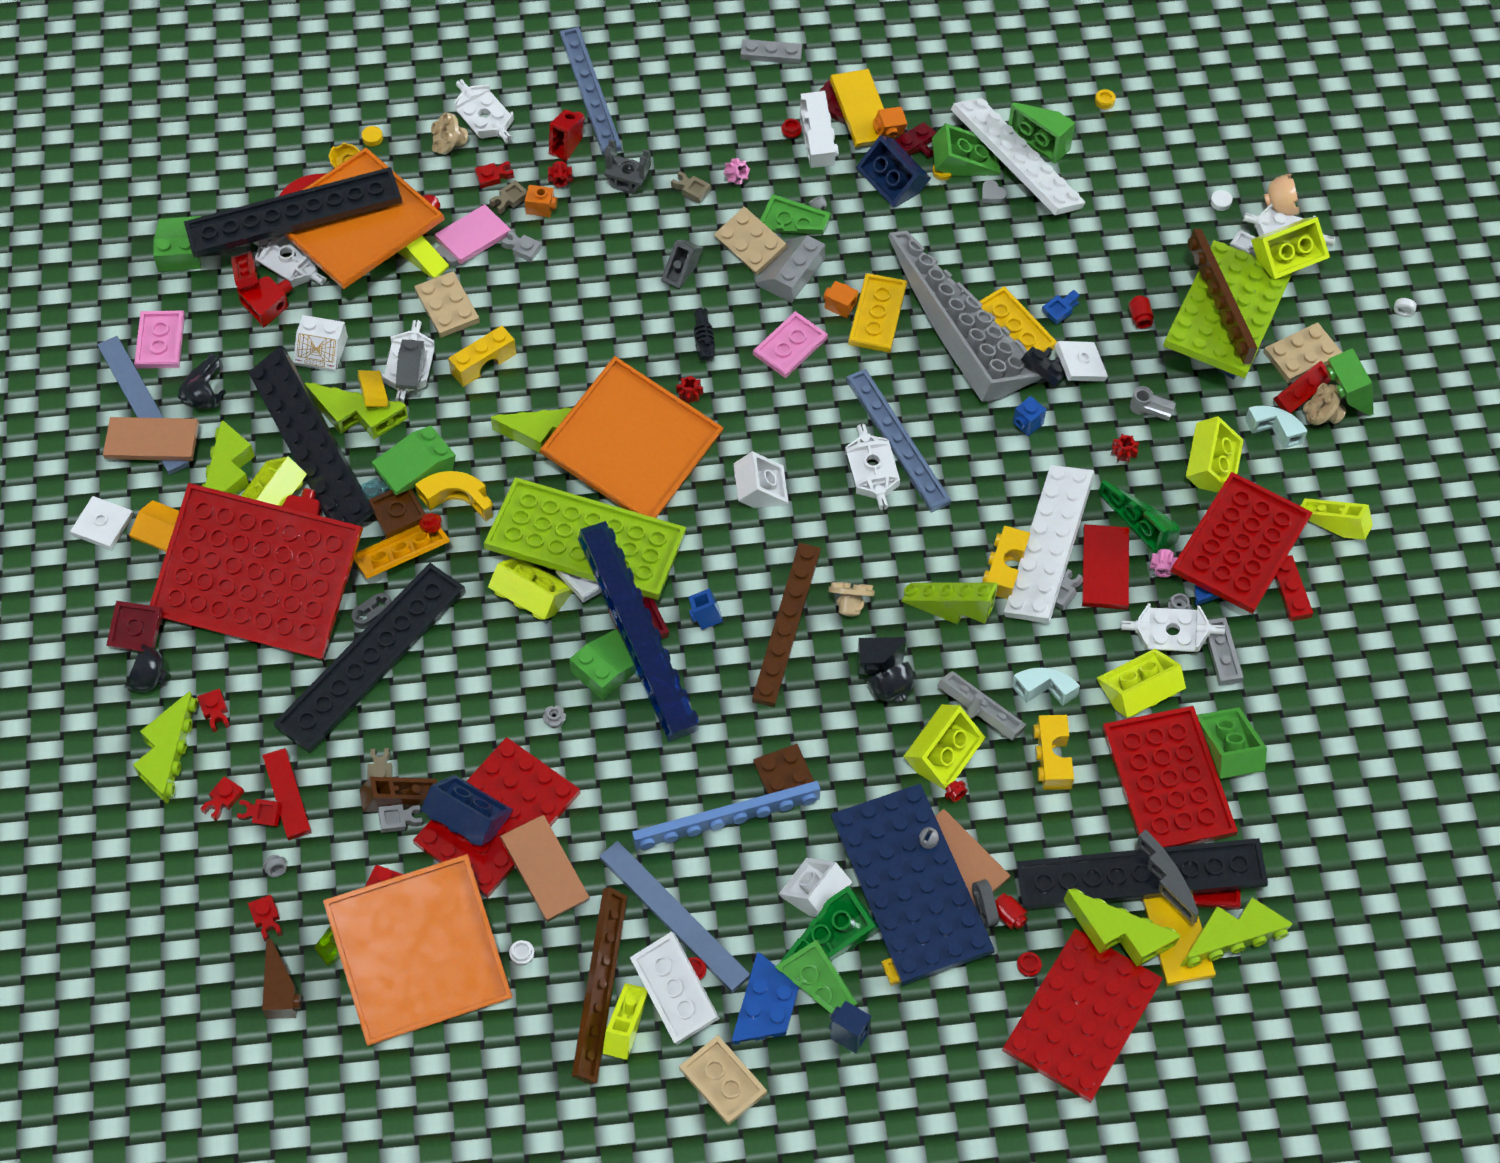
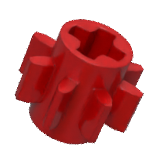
(559, 174)
(689, 389)
(1125, 448)

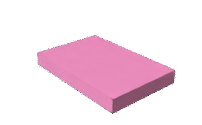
(472, 234)
(159, 339)
(790, 344)

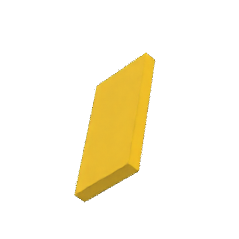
(858, 103)
(877, 313)
(1017, 320)
(1166, 915)

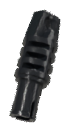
(703, 335)

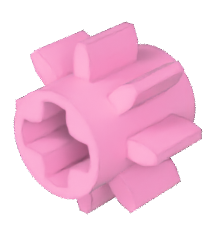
(736, 171)
(1163, 562)

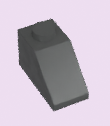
(681, 262)
(410, 364)

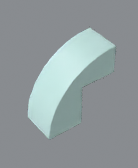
(1285, 425)
(1037, 680)

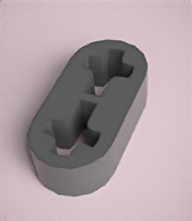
(370, 610)
(985, 902)

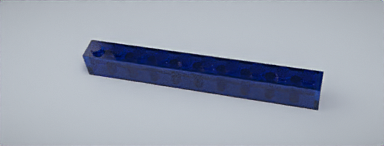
(637, 631)

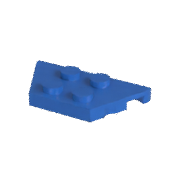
(766, 1003)

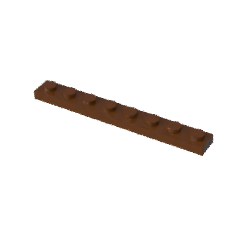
(1222, 296)
(786, 625)
(599, 986)

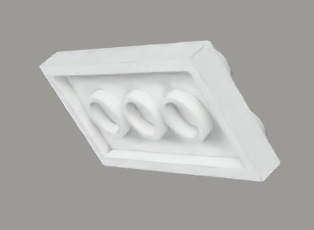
(674, 988)

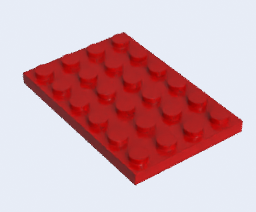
(1241, 542)
(1169, 778)
(519, 783)
(1082, 1016)

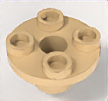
(447, 134)
(1324, 406)
(850, 598)

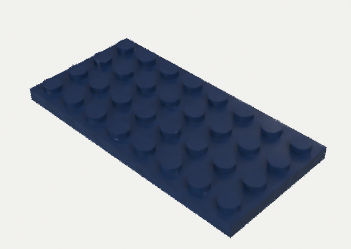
(911, 889)

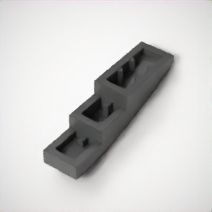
(1171, 883)

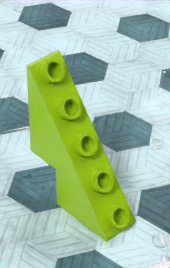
(348, 408)
(529, 428)
(227, 458)
(953, 599)
(167, 742)
(1111, 925)
(1228, 934)

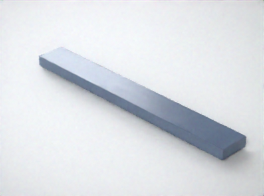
(589, 88)
(134, 389)
(900, 442)
(675, 917)

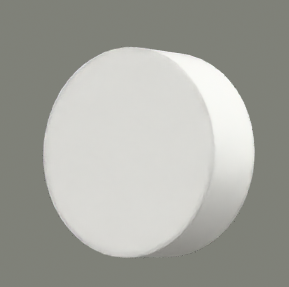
(1221, 200)
(1405, 307)

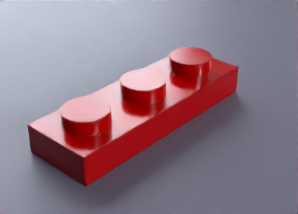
(244, 270)
(1302, 388)
(1293, 591)

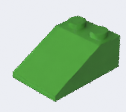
(1043, 130)
(963, 153)
(172, 246)
(1352, 381)
(414, 459)
(603, 664)
(1233, 743)

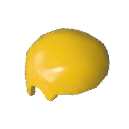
(342, 153)

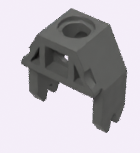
(625, 173)

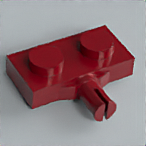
(917, 140)

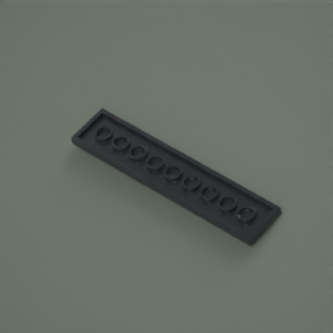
(292, 212)
(310, 439)
(369, 657)
(1126, 875)

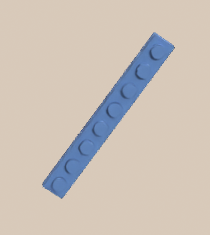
(719, 817)

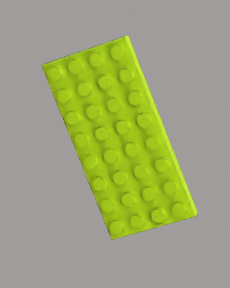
(1199, 326)
(545, 526)

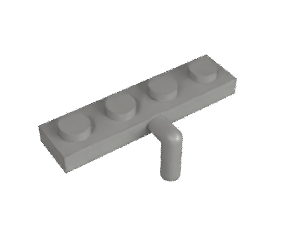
(981, 705)

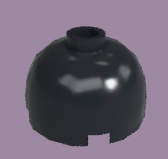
(147, 670)
(893, 683)

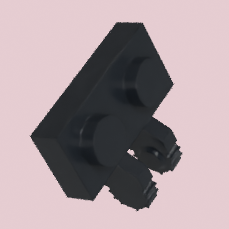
(1043, 366)

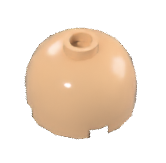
(1282, 195)

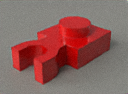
(490, 174)
(213, 708)
(223, 795)
(263, 812)
(264, 915)

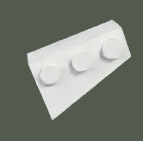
(817, 130)

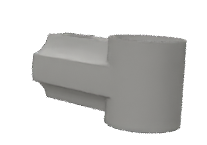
(1145, 402)

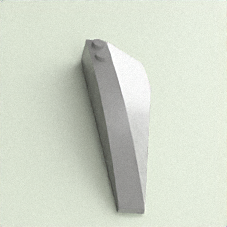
(969, 333)

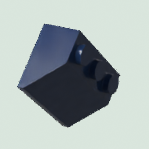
(892, 171)
(465, 810)

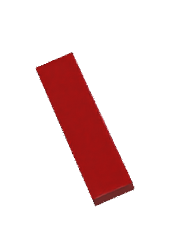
(287, 792)

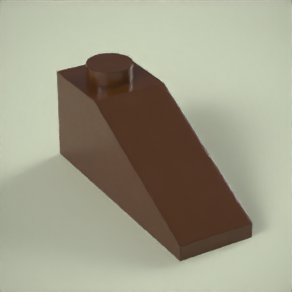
(394, 791)
(279, 992)

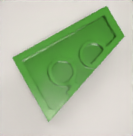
(793, 217)
(817, 976)

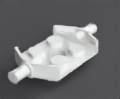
(478, 101)
(1271, 220)
(295, 268)
(391, 368)
(872, 480)
(1154, 623)

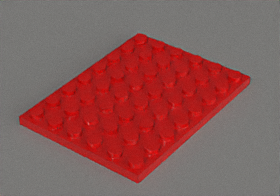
(256, 570)

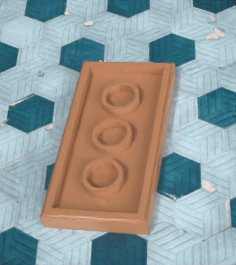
(151, 438)
(971, 858)
(544, 868)

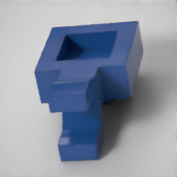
(1059, 308)

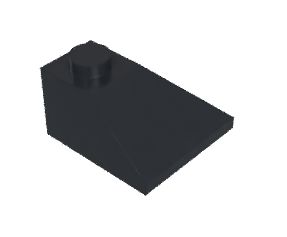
(879, 654)

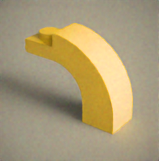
(454, 486)

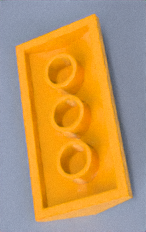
(154, 525)
(397, 550)

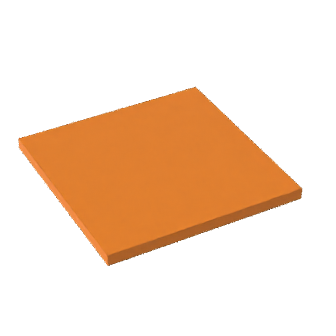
(363, 241)
(631, 440)
(417, 949)

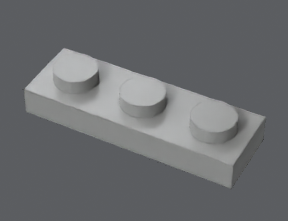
(771, 51)
(1224, 655)

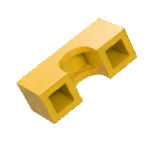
(468, 362)
(1010, 547)
(1054, 771)

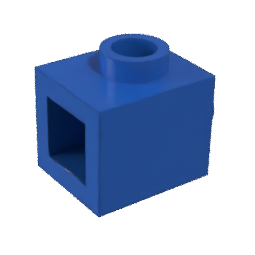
(1029, 416)
(705, 609)

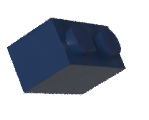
(849, 1026)

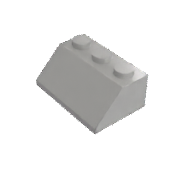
(793, 268)

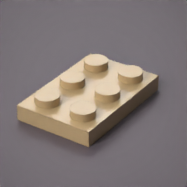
(750, 240)
(447, 304)
(1301, 352)
(723, 1080)

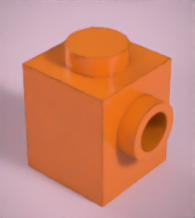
(890, 122)
(540, 201)
(840, 299)

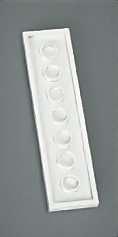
(1018, 156)
(1050, 543)

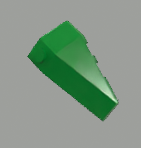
(1148, 523)
(838, 926)

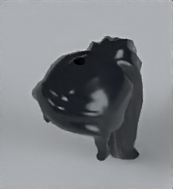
(196, 387)

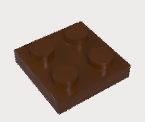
(396, 512)
(782, 769)

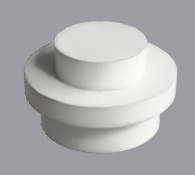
(521, 952)

